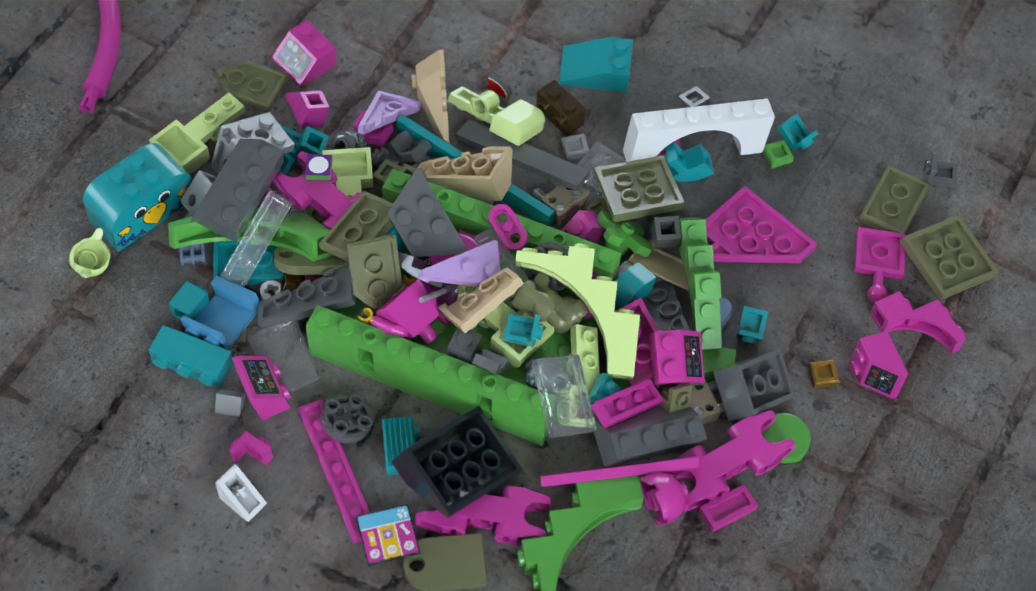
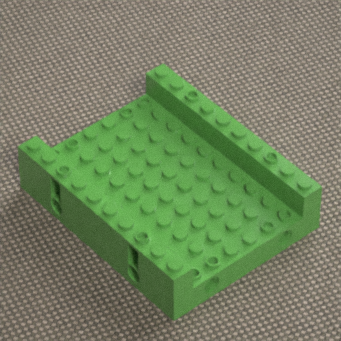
(427, 368)

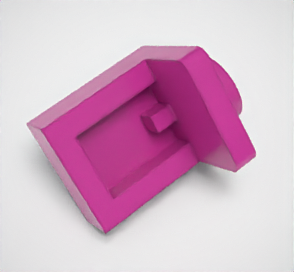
(378, 136)
(256, 447)

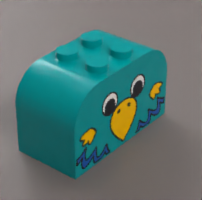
(136, 195)

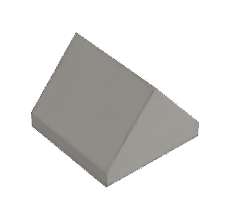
(229, 403)

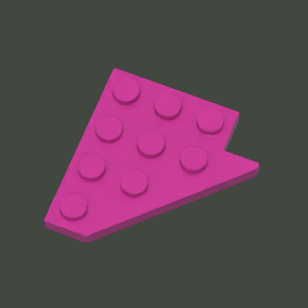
(755, 233)

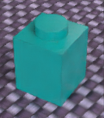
(189, 301)

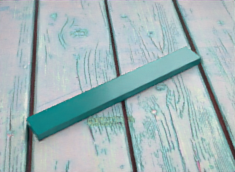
(514, 196)

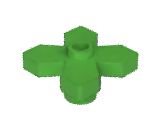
(623, 235)

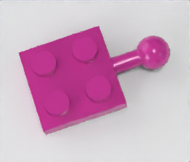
(879, 255)

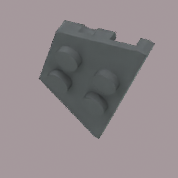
(424, 221)

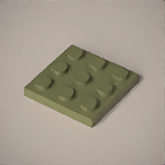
(639, 188)
(949, 257)

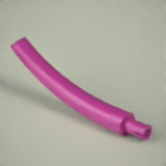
(106, 55)

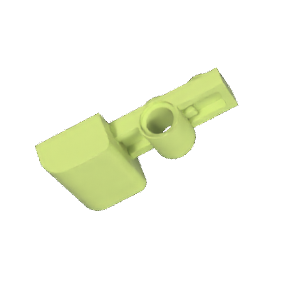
(514, 123)
(188, 141)
(352, 169)
(585, 344)
(515, 353)

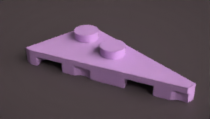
(385, 110)
(466, 268)

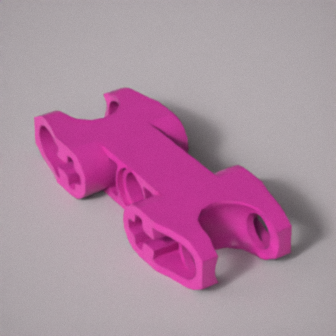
(317, 193)
(743, 451)
(491, 512)

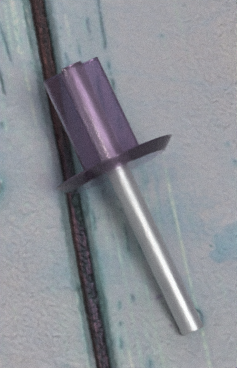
(446, 294)

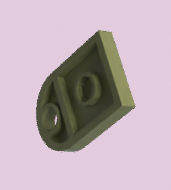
(296, 264)
(449, 563)

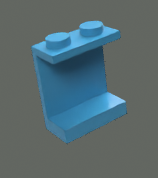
(225, 315)

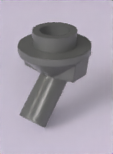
(378, 156)

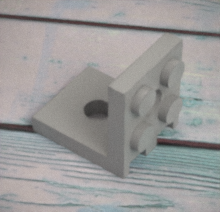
(249, 128)

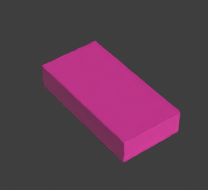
(728, 508)

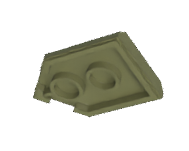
(252, 84)
(374, 269)

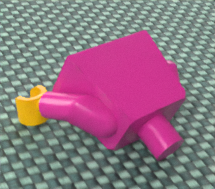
(405, 314)

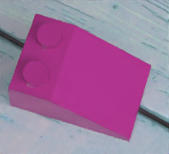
(647, 326)

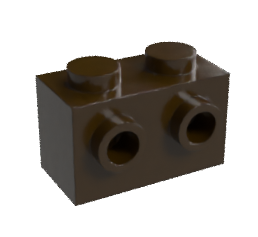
(560, 108)

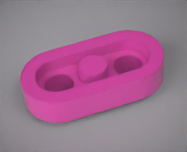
(508, 228)

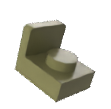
(675, 397)

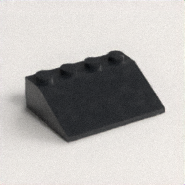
(457, 463)

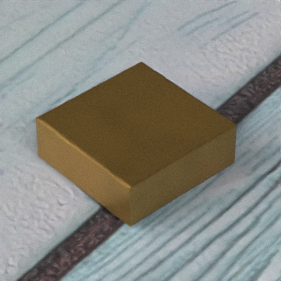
(823, 374)

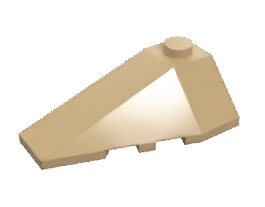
(432, 93)
(478, 176)

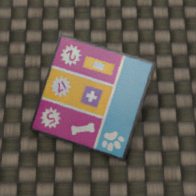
(387, 535)

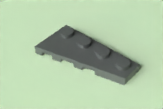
(665, 307)

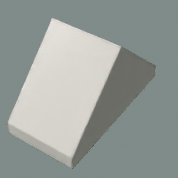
(239, 493)

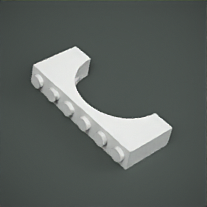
(655, 130)

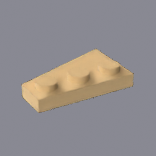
(476, 305)

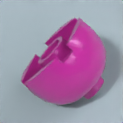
(664, 496)

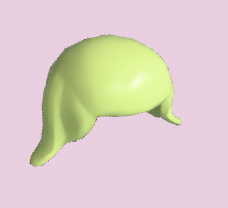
(90, 255)

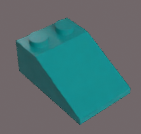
(597, 64)

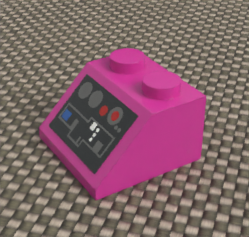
(305, 54)
(676, 357)
(878, 365)
(262, 385)

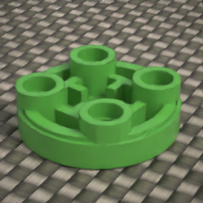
(789, 427)

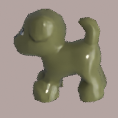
(544, 301)

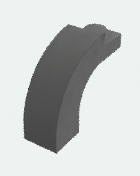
(663, 230)

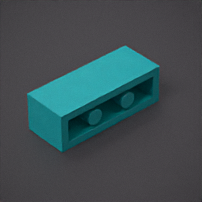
(191, 357)

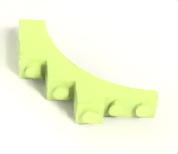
(599, 296)

